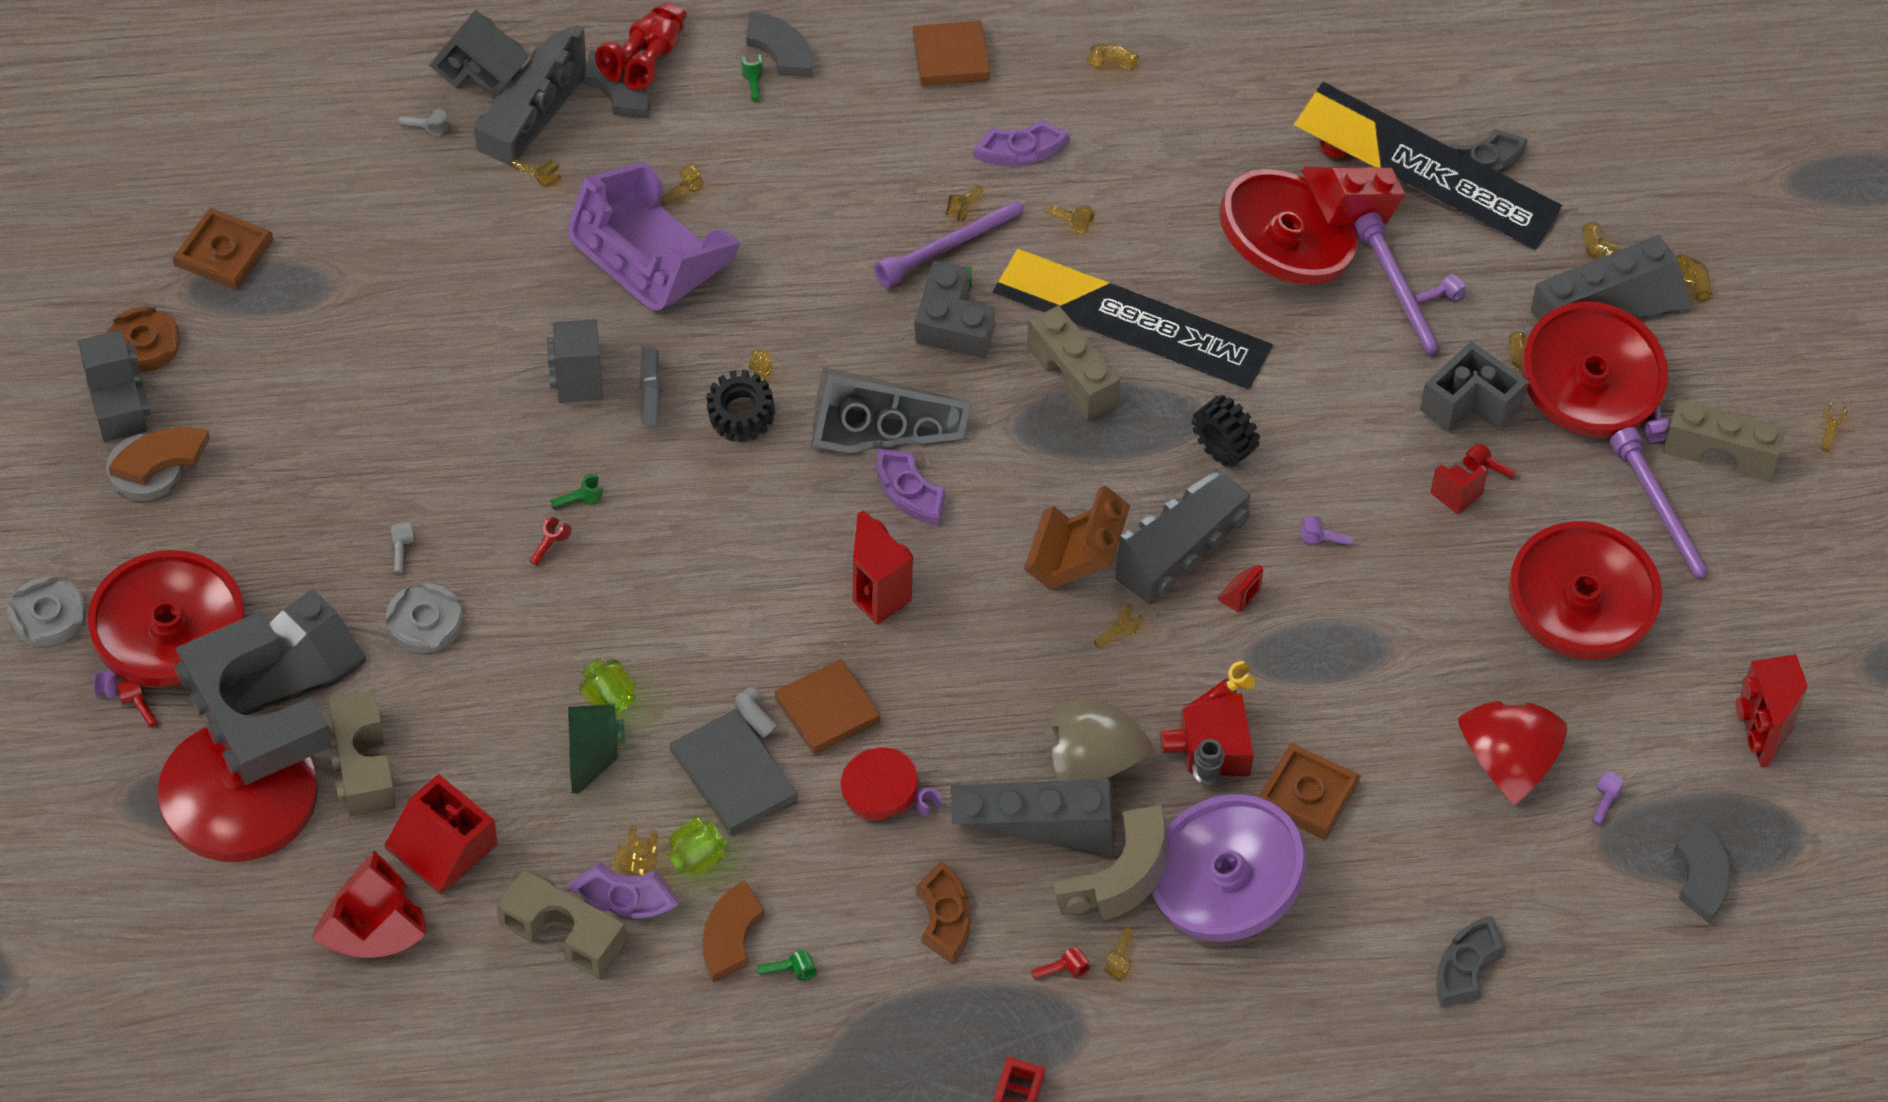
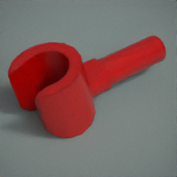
(1480, 455)
(549, 538)
(132, 692)
(1072, 959)

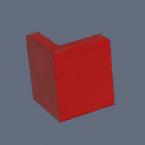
(1457, 487)

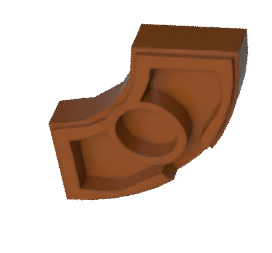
(159, 451)
(948, 912)
(727, 930)

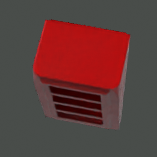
(1024, 1071)

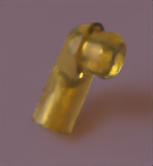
(1696, 275)

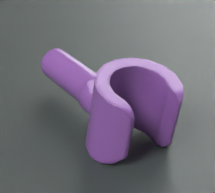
(1451, 286)
(1655, 429)
(1313, 533)
(105, 683)
(1611, 786)
(927, 794)

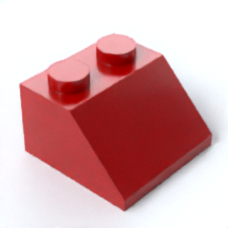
(1353, 191)

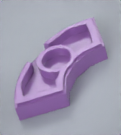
(1021, 146)
(908, 488)
(625, 895)

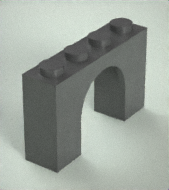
(252, 743)

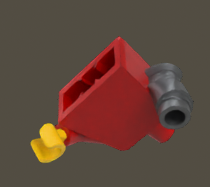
(1215, 730)

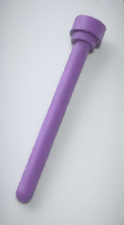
(1372, 231)
(891, 270)
(1628, 445)

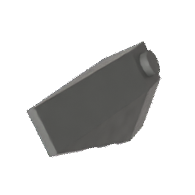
(872, 413)
(313, 652)

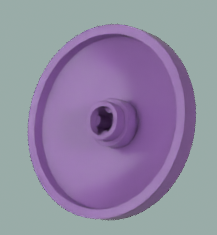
(1231, 868)

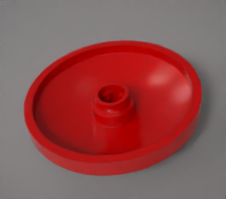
(1282, 229)
(1594, 369)
(1585, 590)
(156, 606)
(221, 815)

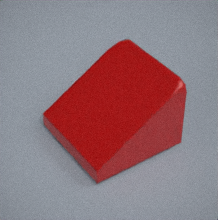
(1242, 588)

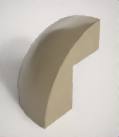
(1095, 740)

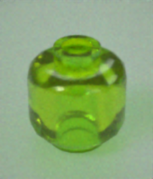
(607, 684)
(696, 847)

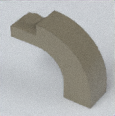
(1130, 877)

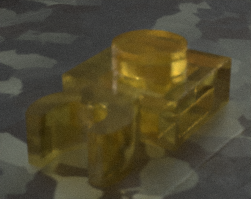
(638, 855)

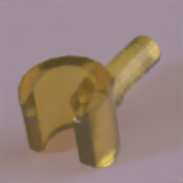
(544, 174)
(691, 181)
(959, 204)
(1079, 219)
(761, 363)
(1831, 426)
(1124, 625)
(1117, 963)

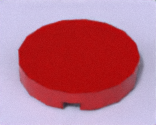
(879, 783)

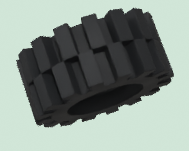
(736, 388)
(1225, 431)

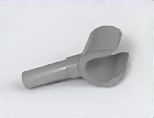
(434, 124)
(401, 535)

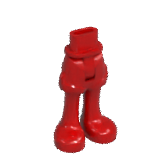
(654, 33)

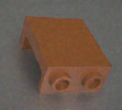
(1077, 545)

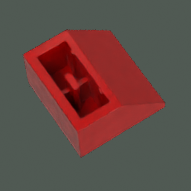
(880, 570)
(1771, 703)
(441, 834)

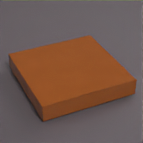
(951, 52)
(223, 248)
(827, 706)
(1310, 790)

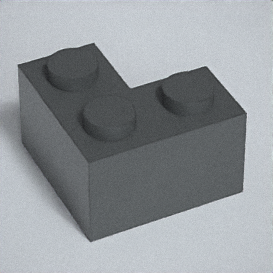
(482, 53)
(947, 318)
(575, 361)
(1477, 383)
(114, 385)

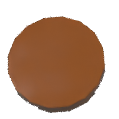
(152, 335)

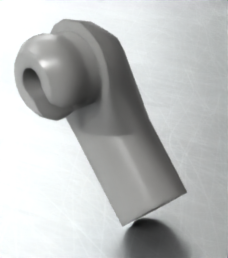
(747, 704)

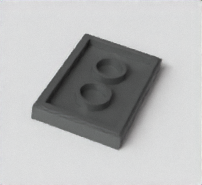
(733, 772)

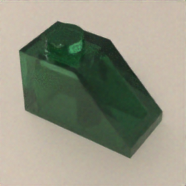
(592, 742)

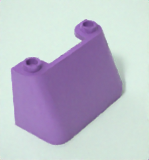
(639, 242)

